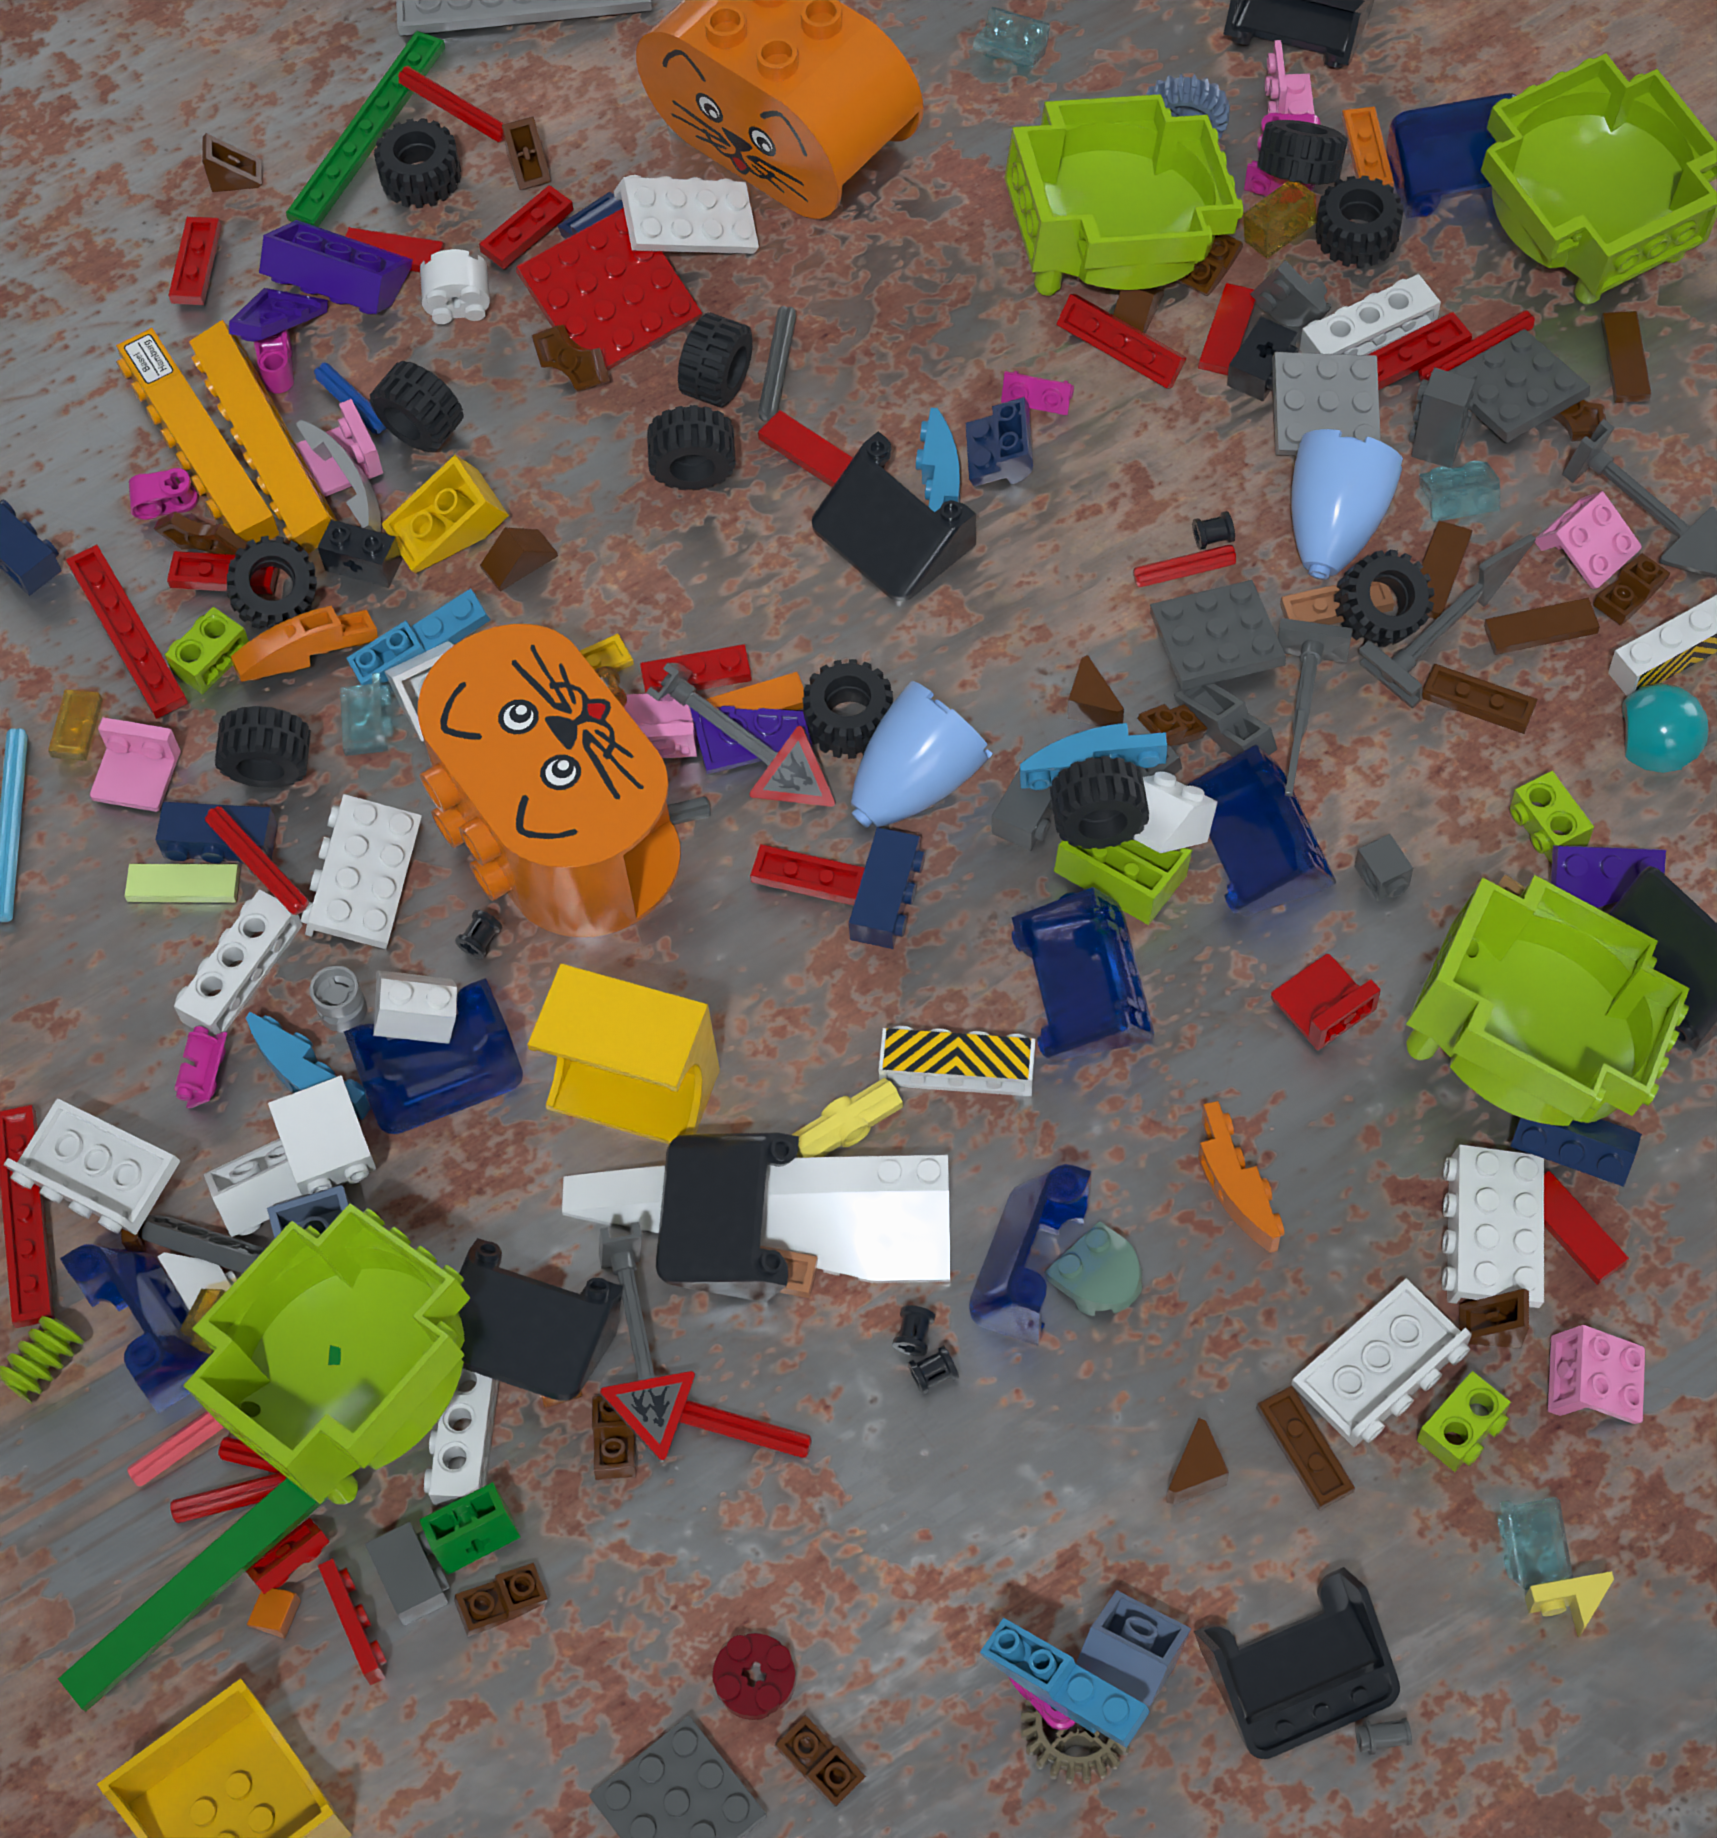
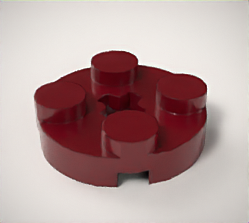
(767, 1695)

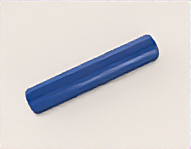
(344, 391)

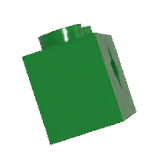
(469, 1528)

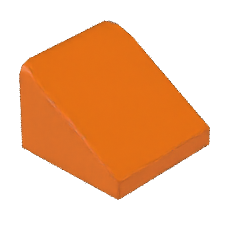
(274, 1612)

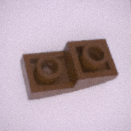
(1214, 267)
(1632, 589)
(1178, 723)
(612, 1443)
(501, 1600)
(819, 1761)

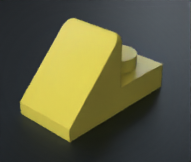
(1578, 1593)

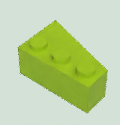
(1128, 873)

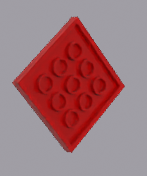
(608, 291)

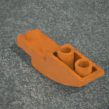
(291, 642)
(1235, 1186)

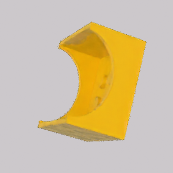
(626, 1054)
(222, 1777)

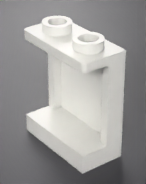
(322, 1136)

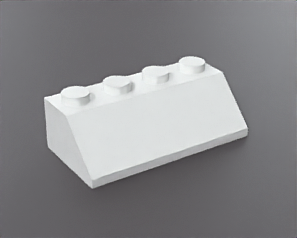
(251, 1185)

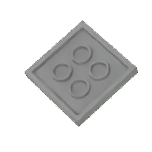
(1324, 393)

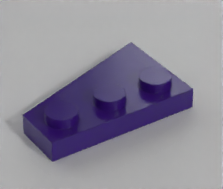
(274, 312)
(768, 725)
(1601, 873)

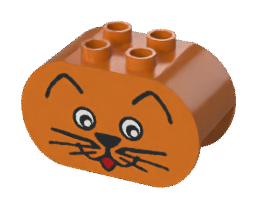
(781, 92)
(547, 782)

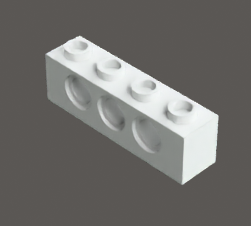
(1373, 321)
(238, 982)
(472, 1443)

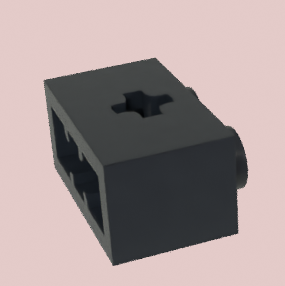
(1252, 365)
(359, 553)

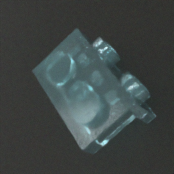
(1012, 37)
(1461, 490)
(365, 718)
(1535, 1542)

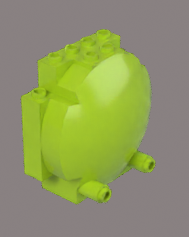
(1601, 174)
(1118, 192)
(1548, 1006)
(273, 1341)

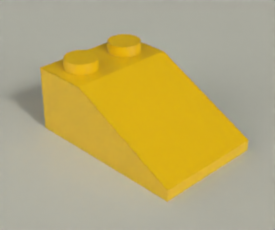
(445, 515)

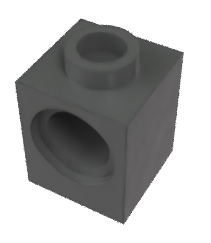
(1384, 868)

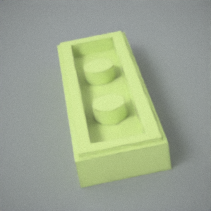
(182, 883)

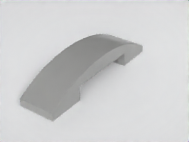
(365, 503)

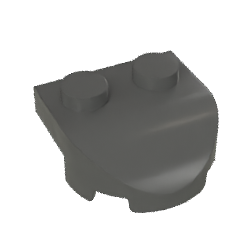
(1291, 298)

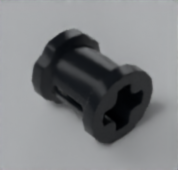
(1213, 530)
(478, 934)
(906, 1341)
(933, 1370)

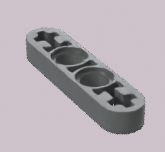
(200, 1242)

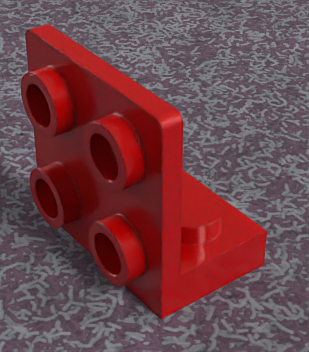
(1325, 1001)

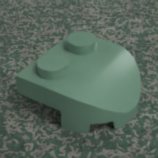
(1098, 1272)

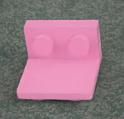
(1288, 92)
(355, 440)
(1592, 538)
(665, 725)
(135, 764)
(1596, 1374)

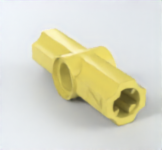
(848, 1120)

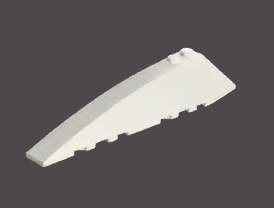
(854, 1213)

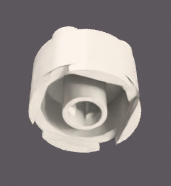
(454, 286)

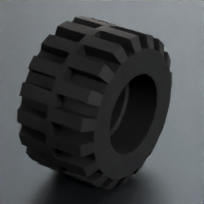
(412, 144)
(1302, 152)
(1363, 201)
(715, 359)
(416, 406)
(691, 447)
(270, 554)
(1406, 582)
(839, 685)
(262, 747)
(1099, 802)

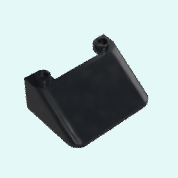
(1314, 25)
(888, 529)
(1683, 950)
(716, 1213)
(531, 1329)
(1306, 1673)

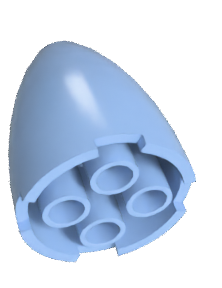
(1339, 497)
(914, 759)

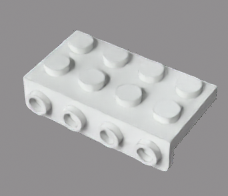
(687, 215)
(361, 871)
(94, 1168)
(1493, 1224)
(1382, 1363)

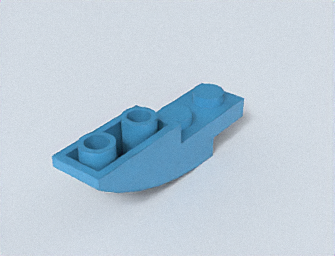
(938, 461)
(405, 641)
(1110, 740)
(295, 1061)
(1063, 1684)

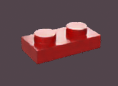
(291, 1552)

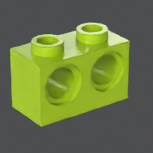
(211, 653)
(1559, 814)
(1457, 1417)

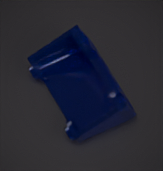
(1439, 151)
(1262, 835)
(1084, 975)
(427, 1080)
(1007, 1293)
(161, 1356)

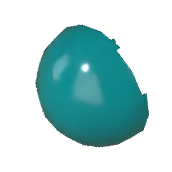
(1664, 727)

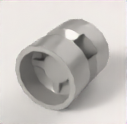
(338, 998)

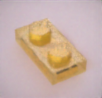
(75, 725)

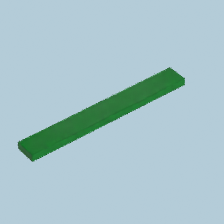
(363, 132)
(187, 1593)

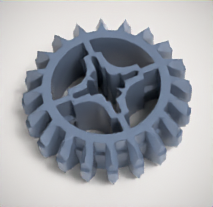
(1194, 97)

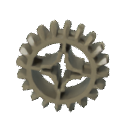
(1052, 1751)

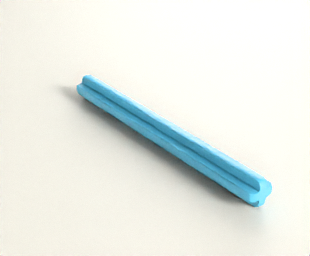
(11, 817)

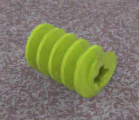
(38, 1357)

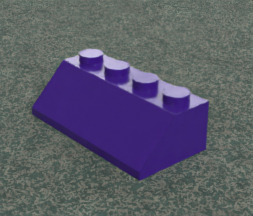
(333, 266)

